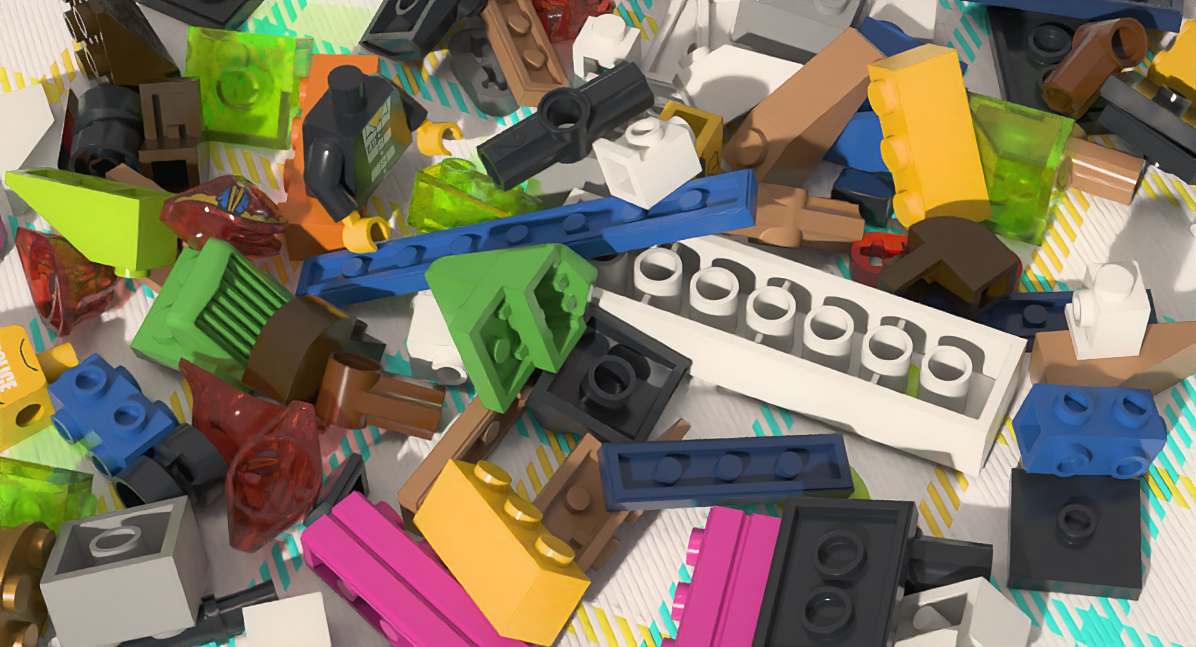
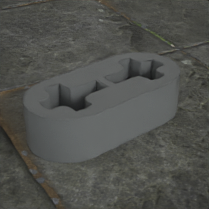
(476, 76)

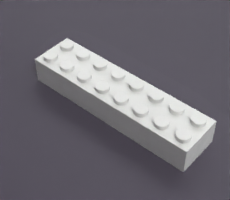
(818, 343)

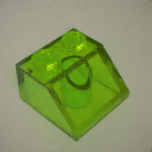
(248, 83)
(1021, 163)

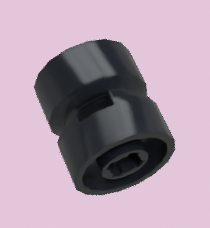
(107, 131)
(179, 460)

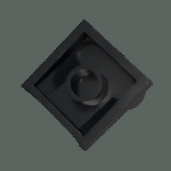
(414, 27)
(609, 383)

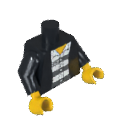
(356, 140)

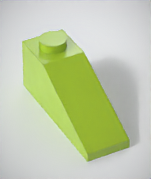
(101, 217)

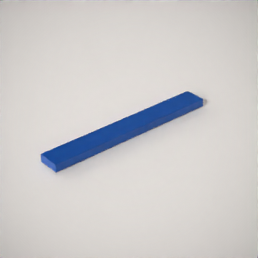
(587, 228)

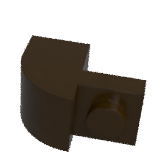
(175, 133)
(956, 261)
(296, 345)

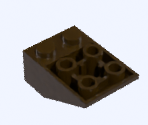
(117, 43)

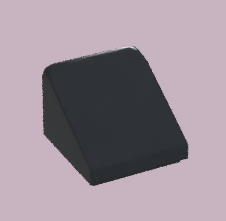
(869, 192)
(339, 484)

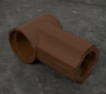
(1095, 54)
(362, 393)

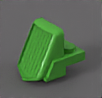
(210, 312)
(512, 312)

